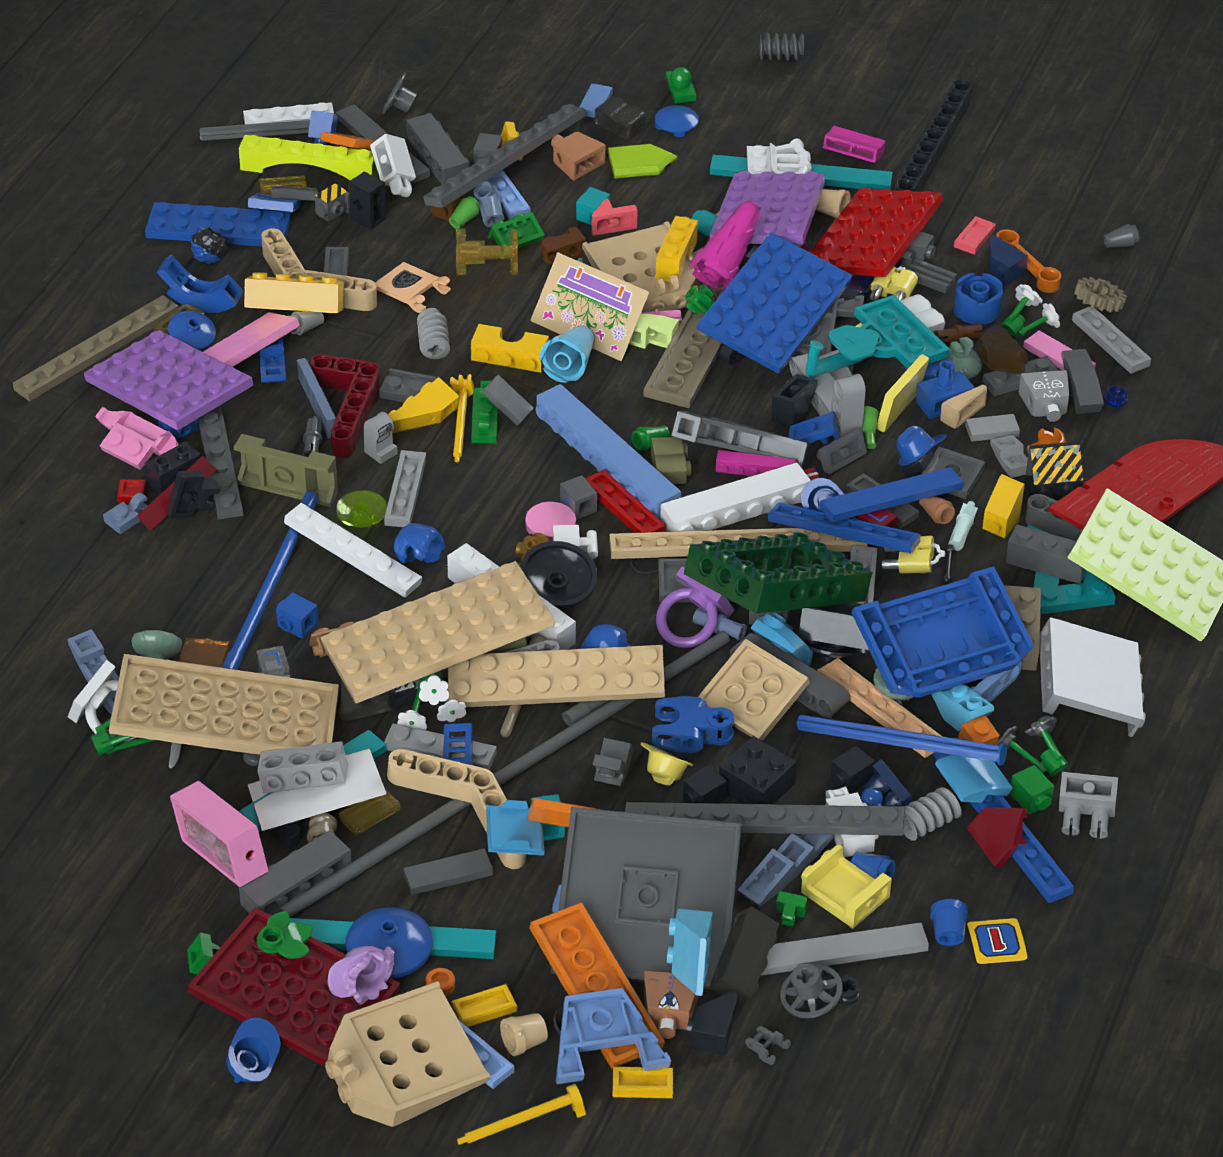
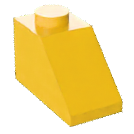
(1004, 506)

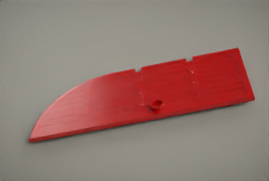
(1153, 477)

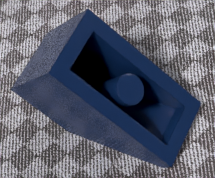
(1005, 260)

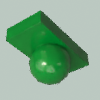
(680, 85)

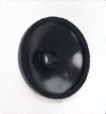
(564, 565)

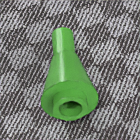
(869, 425)

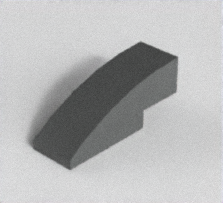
(1082, 381)

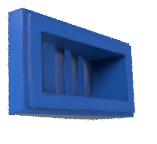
(468, 739)

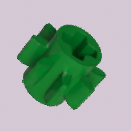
(699, 299)

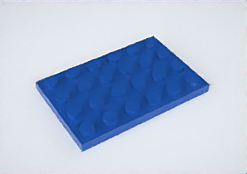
(774, 302)

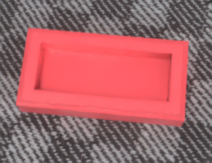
(974, 235)

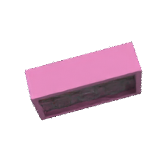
(219, 833)

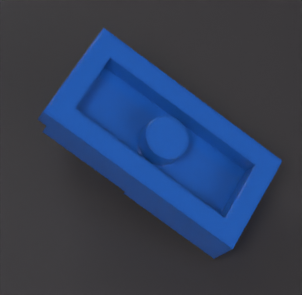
(816, 429)

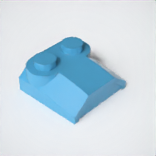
(780, 634)

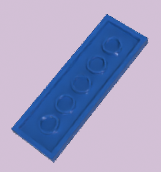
(234, 224)

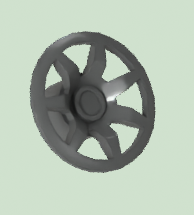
(400, 97)
(809, 986)

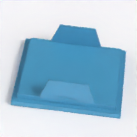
(511, 831)

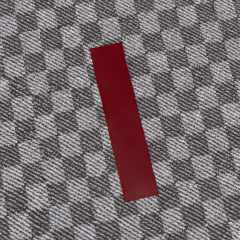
(156, 510)

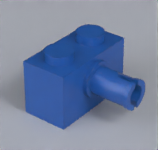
(935, 391)

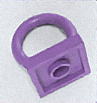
(703, 598)

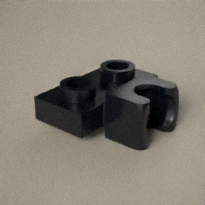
(191, 491)

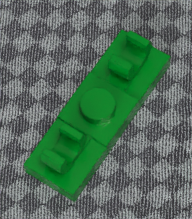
(483, 417)

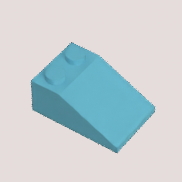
(691, 947)

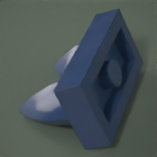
(887, 781)

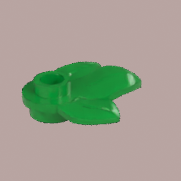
(287, 937)

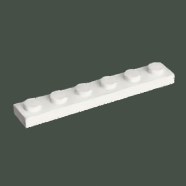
(353, 550)

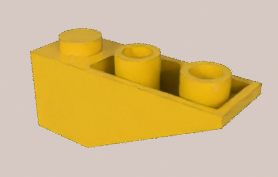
(428, 407)

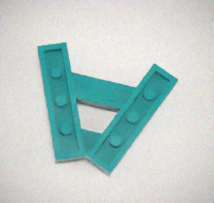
(1089, 594)

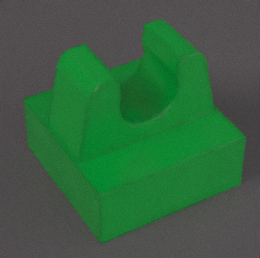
(791, 907)
(200, 952)

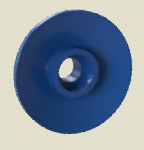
(192, 329)

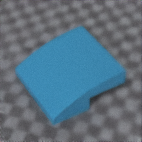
(973, 778)

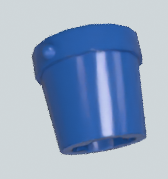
(949, 921)

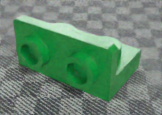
(527, 230)

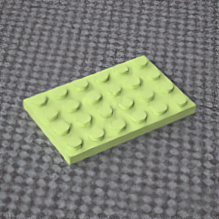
(1151, 564)

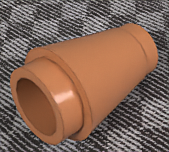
(938, 509)

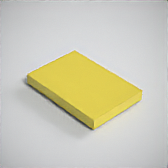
(902, 393)

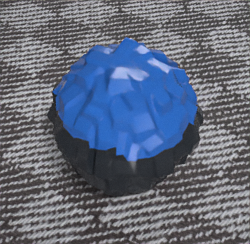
(208, 246)

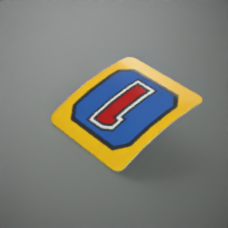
(997, 941)

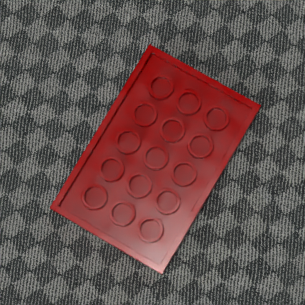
(876, 230)

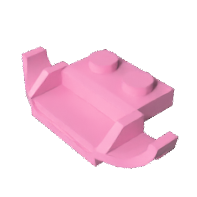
(133, 437)

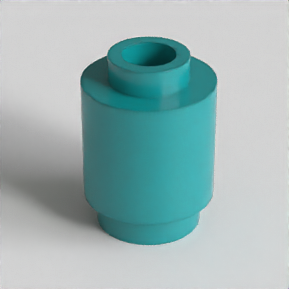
(705, 221)

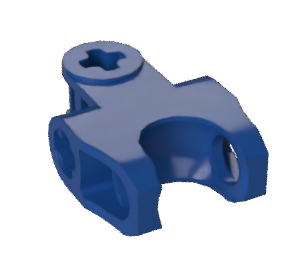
(691, 724)

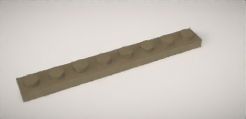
(94, 348)

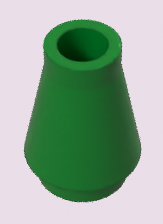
(642, 436)

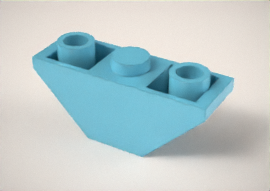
(961, 705)

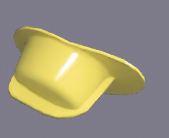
(664, 766)

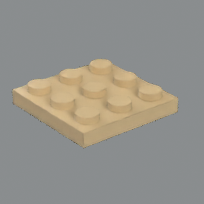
(754, 689)

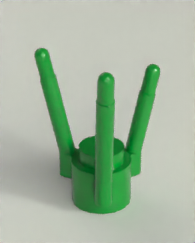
(109, 743)

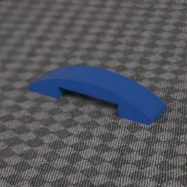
(273, 363)

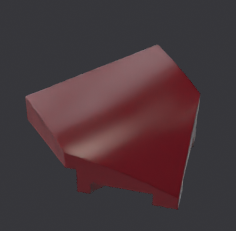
(999, 832)

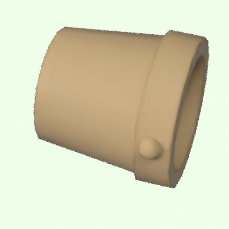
(833, 202)
(523, 1032)

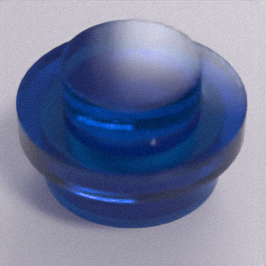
(1116, 396)

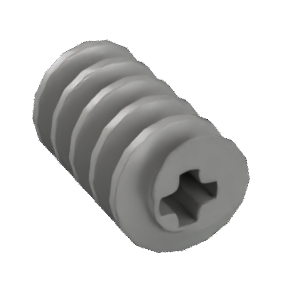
(433, 334)
(930, 812)

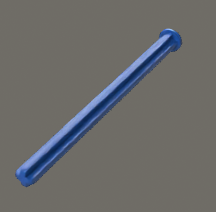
(903, 738)

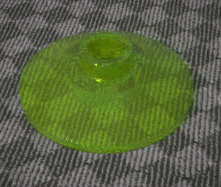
(361, 508)

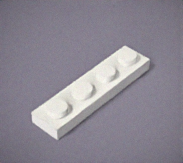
(284, 114)

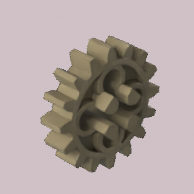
(1100, 294)

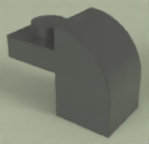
(613, 762)

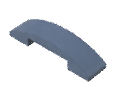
(90, 657)

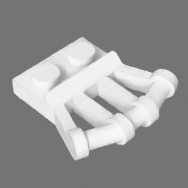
(779, 158)

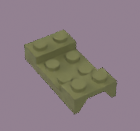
(286, 472)

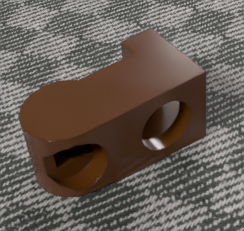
(567, 244)

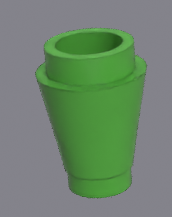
(465, 211)

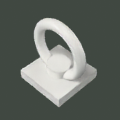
(93, 697)

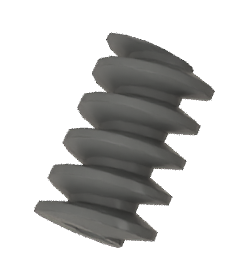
(781, 46)

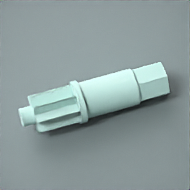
(963, 524)

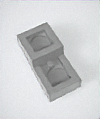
(1010, 455)

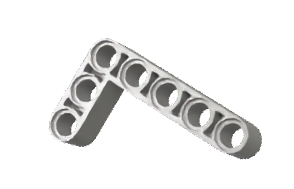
(842, 396)

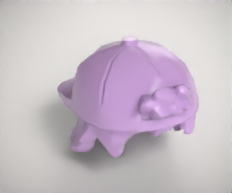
(361, 973)

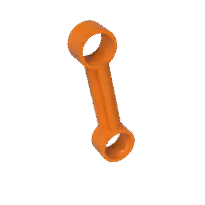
(1047, 277)

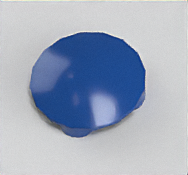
(676, 120)

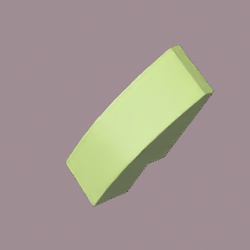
(654, 330)

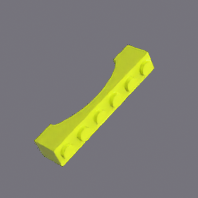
(263, 152)

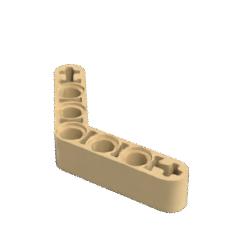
(358, 292)
(451, 781)

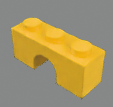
(675, 247)
(490, 348)

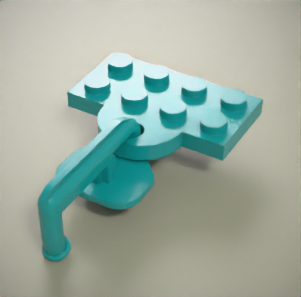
(886, 332)

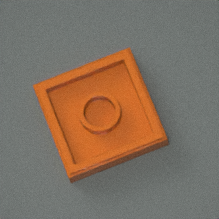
(347, 140)

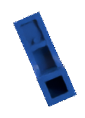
(203, 295)

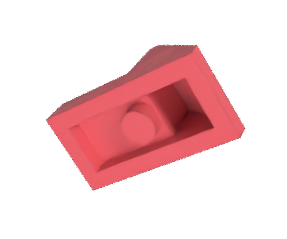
(610, 219)

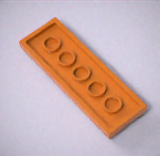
(587, 966)

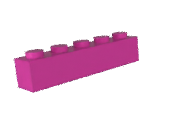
(747, 463)

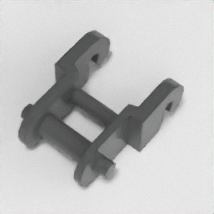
(771, 1038)

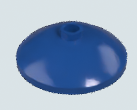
(407, 937)

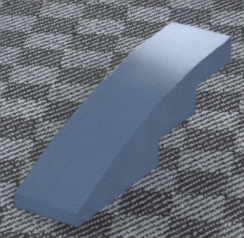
(783, 866)

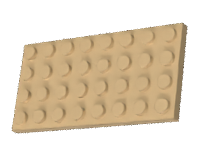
(436, 631)
(220, 706)

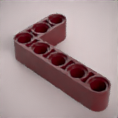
(362, 385)

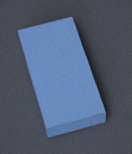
(594, 97)

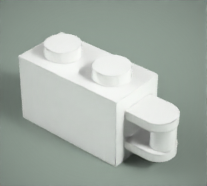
(394, 164)
(851, 843)

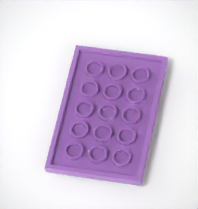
(783, 201)
(168, 379)

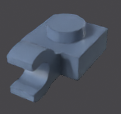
(125, 516)

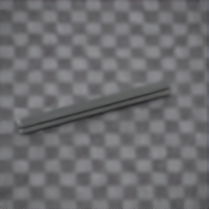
(259, 130)

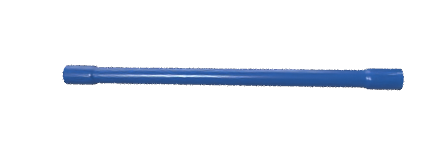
(236, 654)

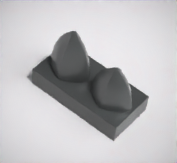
(842, 451)

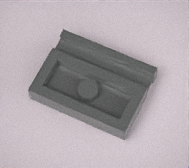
(403, 384)

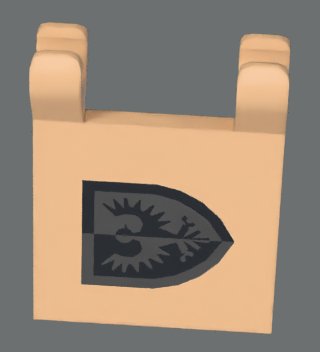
(408, 284)

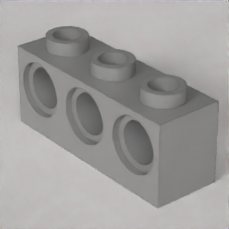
(302, 767)

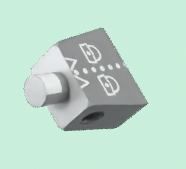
(1045, 393)

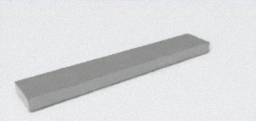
(847, 948)

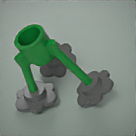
(1052, 759)

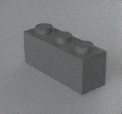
(1043, 554)

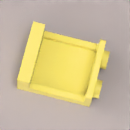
(844, 887)

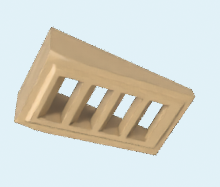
(962, 407)

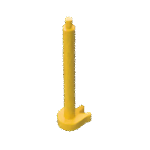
(464, 389)
(572, 1097)

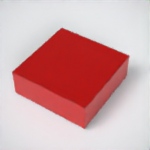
(129, 488)

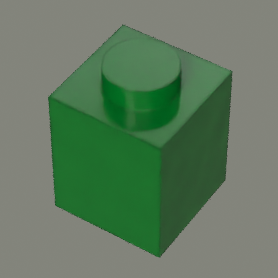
(1032, 789)

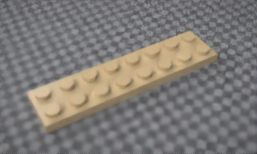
(558, 676)

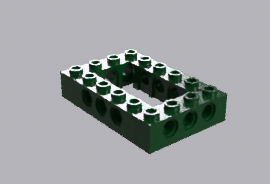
(777, 572)

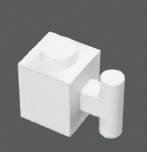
(570, 534)

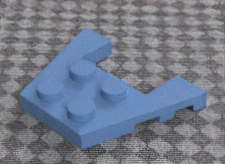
(603, 1022)

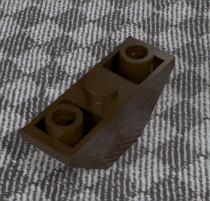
(1001, 351)

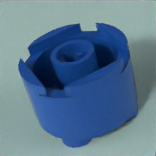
(978, 298)

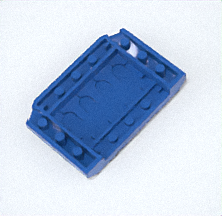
(944, 635)

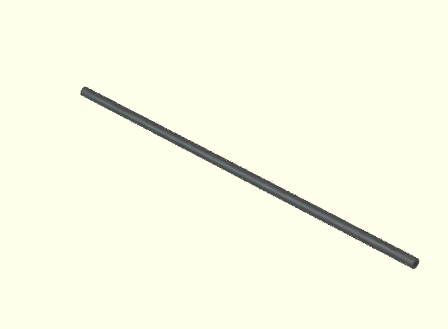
(502, 776)

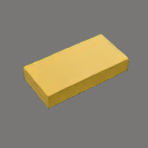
(484, 1005)
(637, 1083)

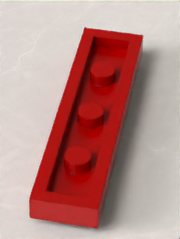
(624, 504)

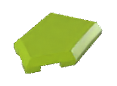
(638, 160)

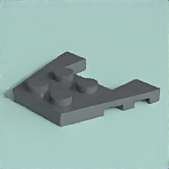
(828, 322)

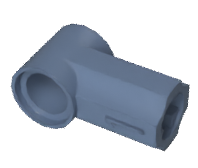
(489, 202)

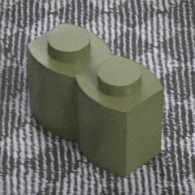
(669, 458)

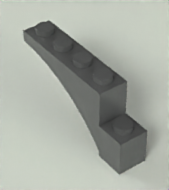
(737, 437)

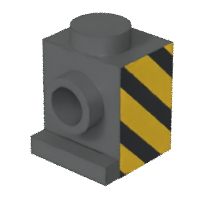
(332, 202)

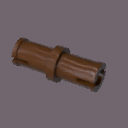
(958, 331)

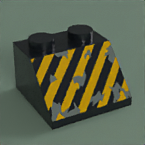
(1054, 469)

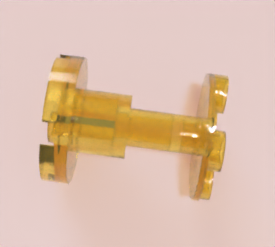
(476, 252)

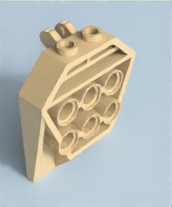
(634, 261)
(435, 1030)

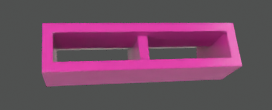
(854, 144)

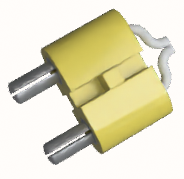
(894, 283)
(918, 561)

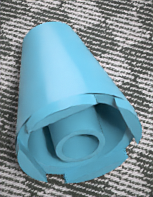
(567, 354)

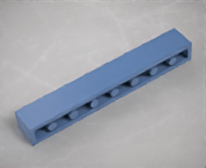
(604, 448)

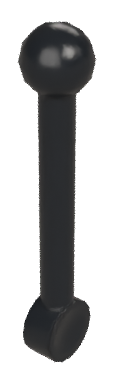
(947, 579)

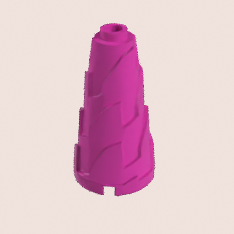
(723, 253)

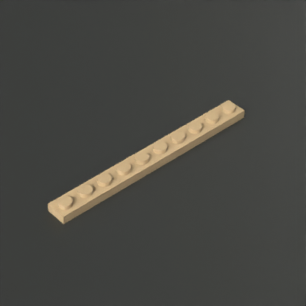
(678, 543)

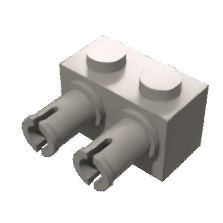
(1088, 796)

